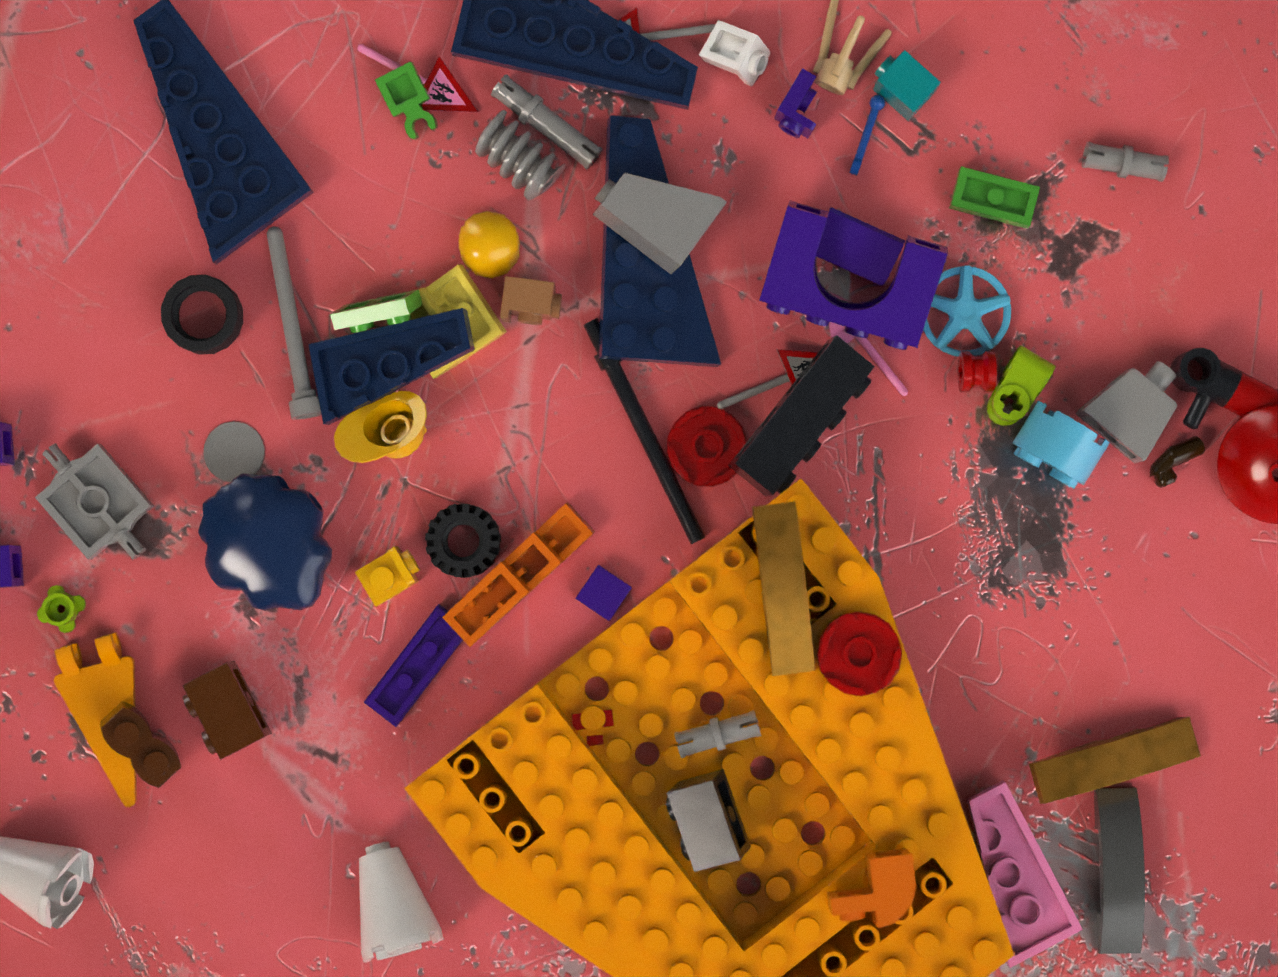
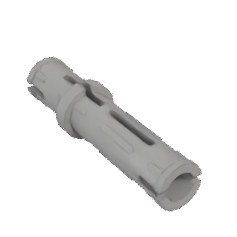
(533, 111)

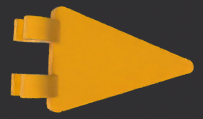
(92, 695)

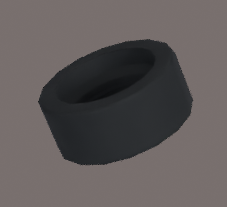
(172, 304)

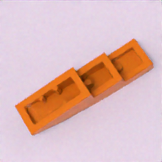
(518, 574)

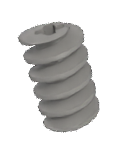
(517, 157)

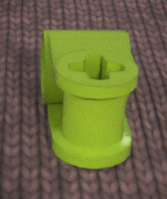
(1022, 382)

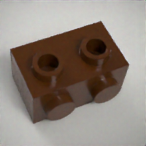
(225, 710)

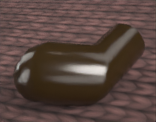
(1174, 456)

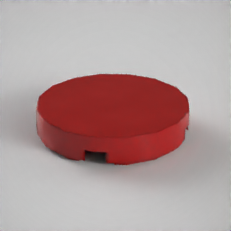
(704, 445)
(859, 653)

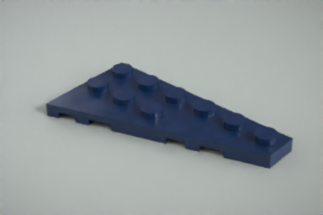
(573, 45)
(226, 153)
(643, 307)

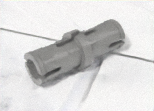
(1125, 161)
(717, 734)

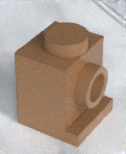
(529, 300)

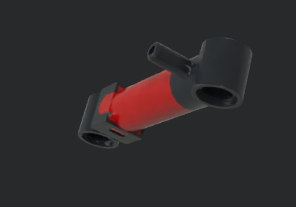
(1219, 385)

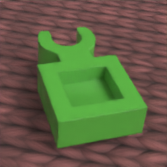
(405, 94)

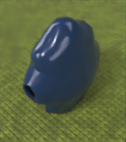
(266, 542)

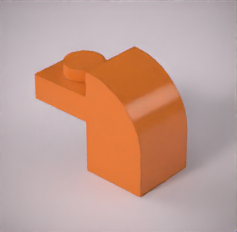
(889, 890)

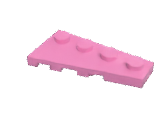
(1019, 875)

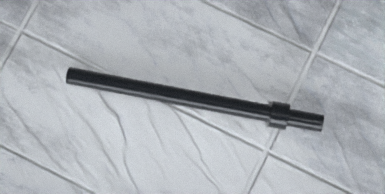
(647, 437)

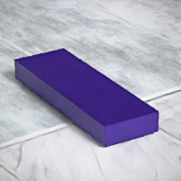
(414, 668)

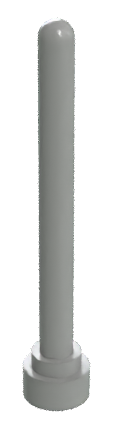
(304, 399)

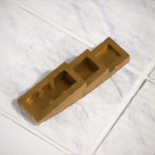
(783, 588)
(1114, 760)

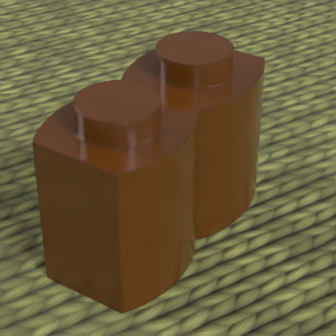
(150, 752)

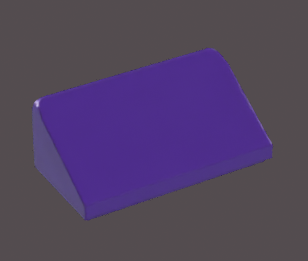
(859, 247)

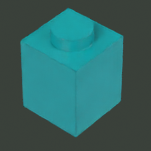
(905, 84)

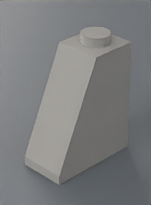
(657, 216)

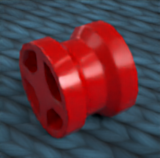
(977, 371)

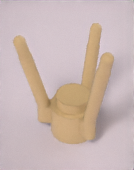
(836, 72)

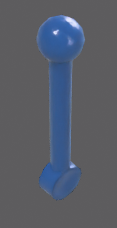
(876, 103)

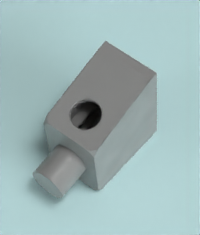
(1132, 410)

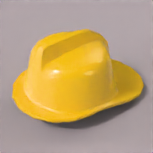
(383, 428)

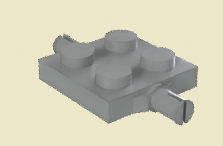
(94, 501)

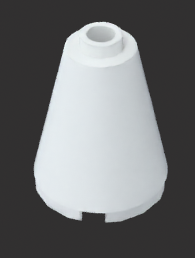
(44, 878)
(392, 906)

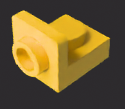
(388, 575)

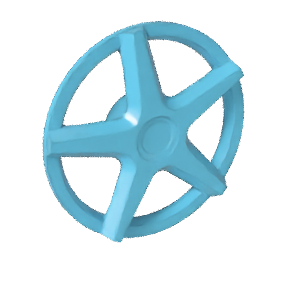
(967, 311)

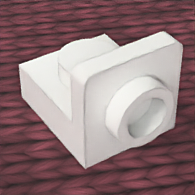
(736, 52)

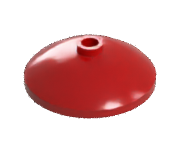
(1248, 462)

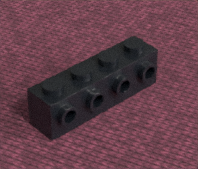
(802, 416)

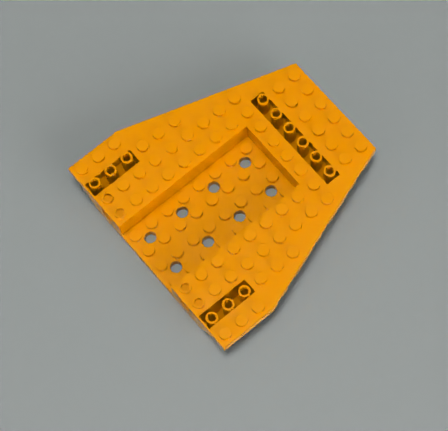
(586, 831)

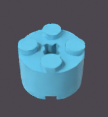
(1059, 444)

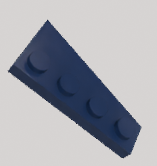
(378, 361)

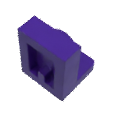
(797, 98)

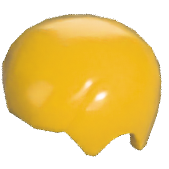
(489, 244)

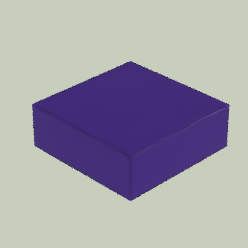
(603, 592)

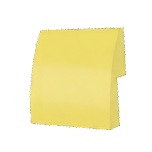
(459, 291)

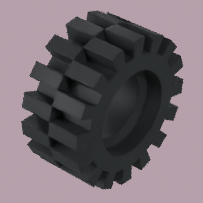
(438, 535)

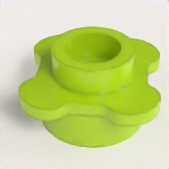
(49, 610)

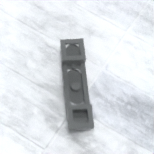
(1121, 870)

